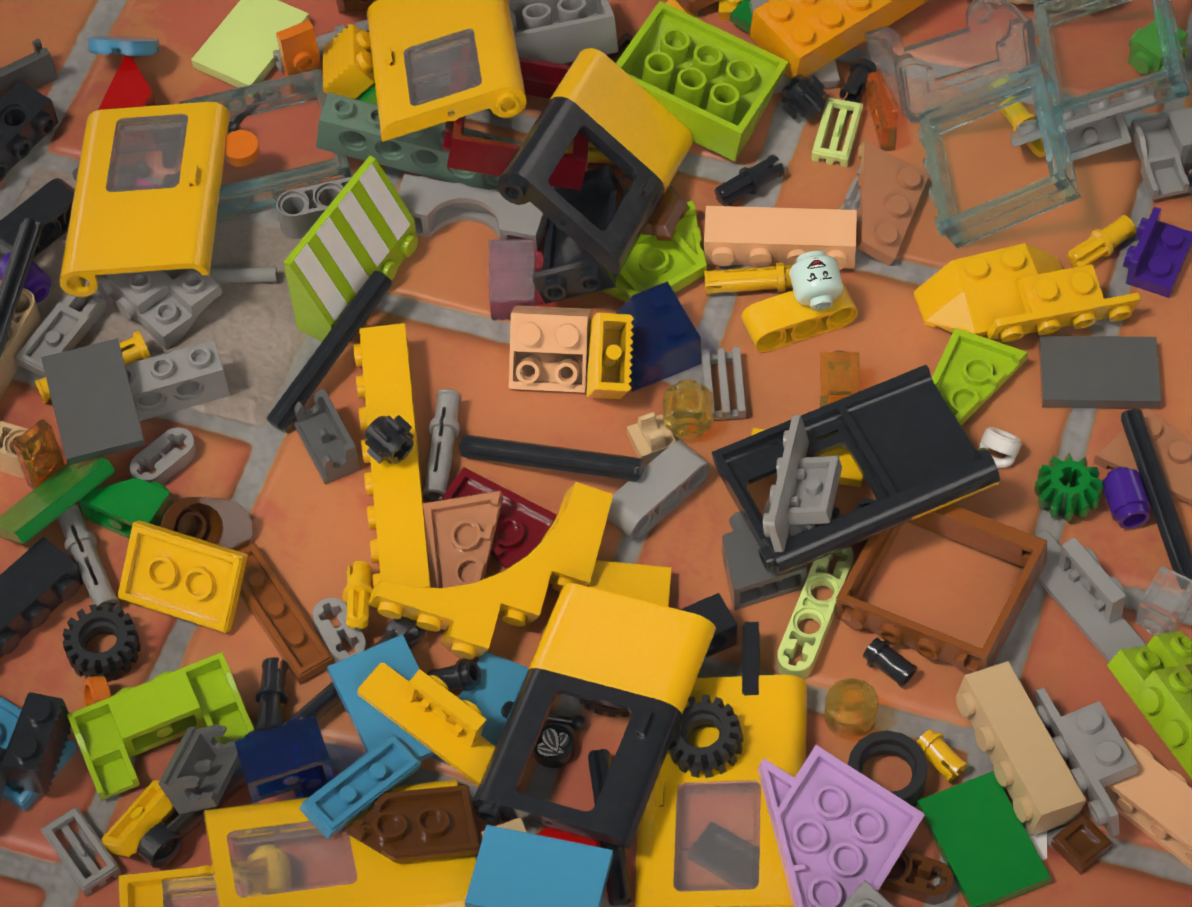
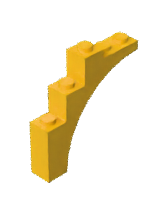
(516, 594)

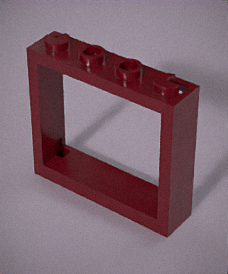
(492, 156)

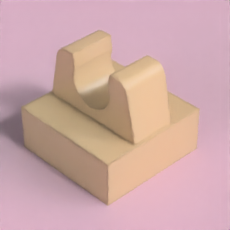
(649, 437)

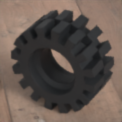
(97, 623)
(719, 752)

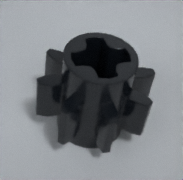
(803, 96)
(389, 439)

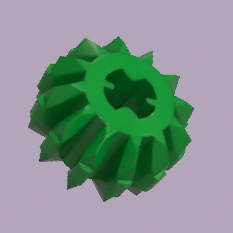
(1068, 487)

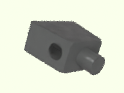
(745, 573)

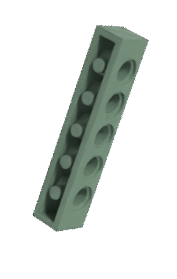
(354, 130)

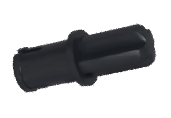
(749, 181)
(272, 694)

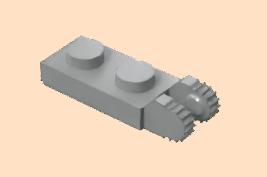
(60, 331)

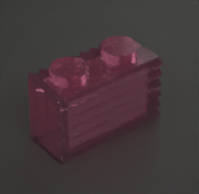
(511, 276)

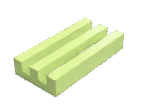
(832, 154)

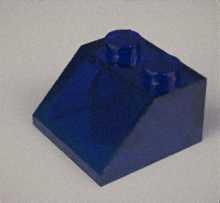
(662, 337)

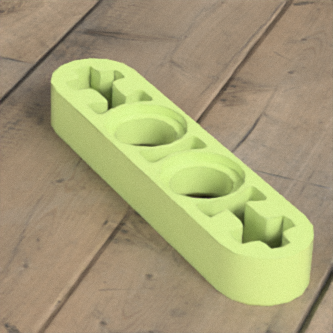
(818, 610)

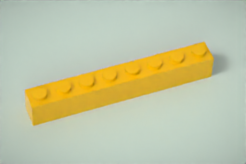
(395, 486)

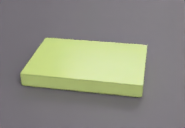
(245, 41)

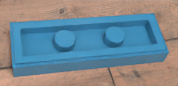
(360, 786)

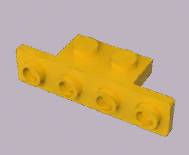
(1060, 301)
(432, 717)

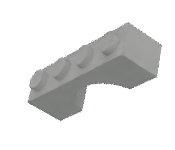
(441, 203)

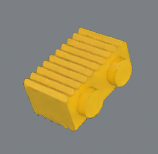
(348, 64)
(609, 356)

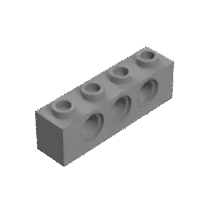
(177, 380)

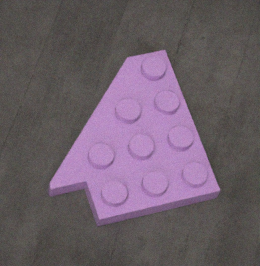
(834, 828)

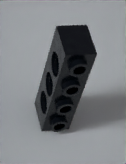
(24, 121)

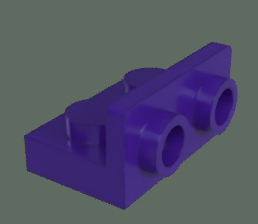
(1158, 255)

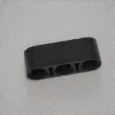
(49, 206)

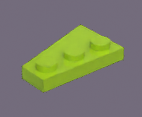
(973, 371)

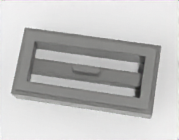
(721, 359)
(97, 877)

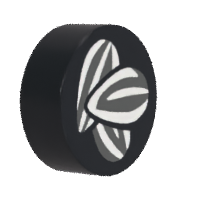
(554, 746)

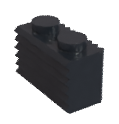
(36, 743)

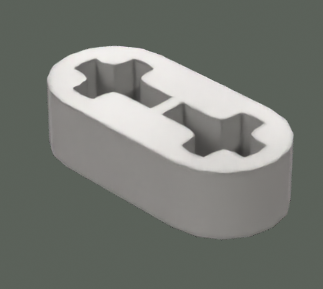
(164, 458)
(332, 637)

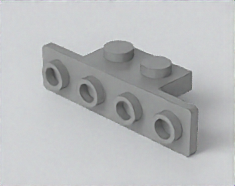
(1094, 127)
(803, 487)
(1087, 595)
(1093, 753)

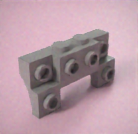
(1164, 150)
(161, 304)

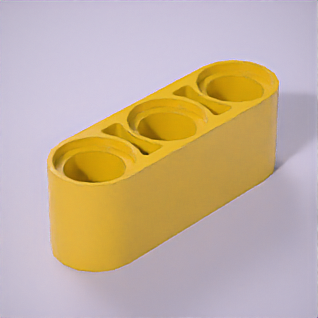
(784, 321)

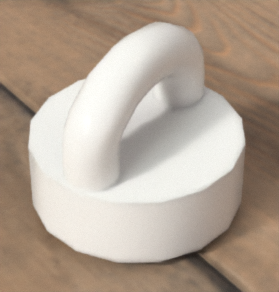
(1002, 442)

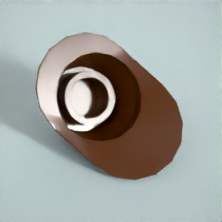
(210, 520)

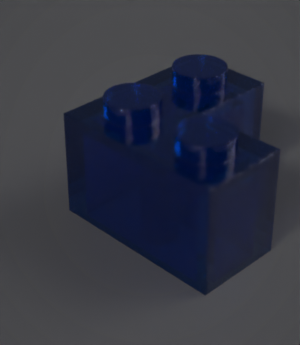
(285, 760)

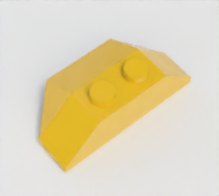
(980, 288)

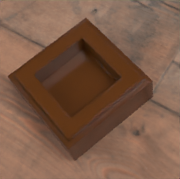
(1081, 843)

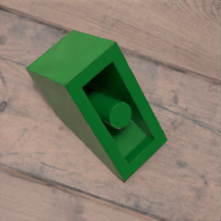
(125, 502)

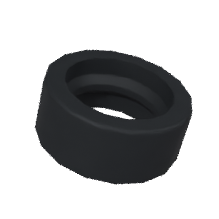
(896, 745)

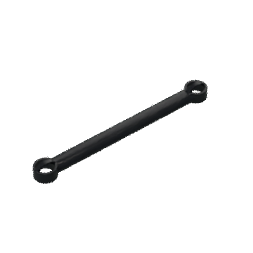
(165, 840)

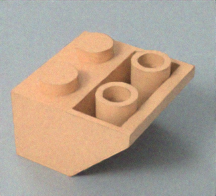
(549, 348)

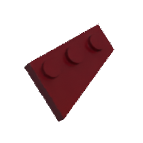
(520, 521)

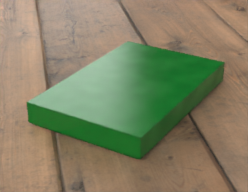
(53, 498)
(983, 842)

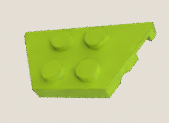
(663, 261)

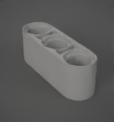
(303, 206)
(659, 491)

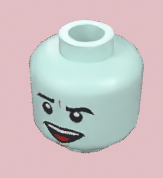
(816, 280)

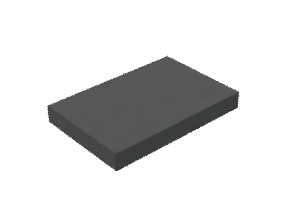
(1099, 372)
(93, 401)

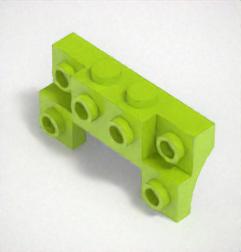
(1161, 687)
(154, 715)

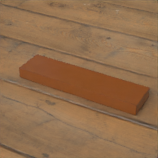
(282, 618)

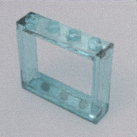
(1169, 83)
(262, 192)
(1016, 205)

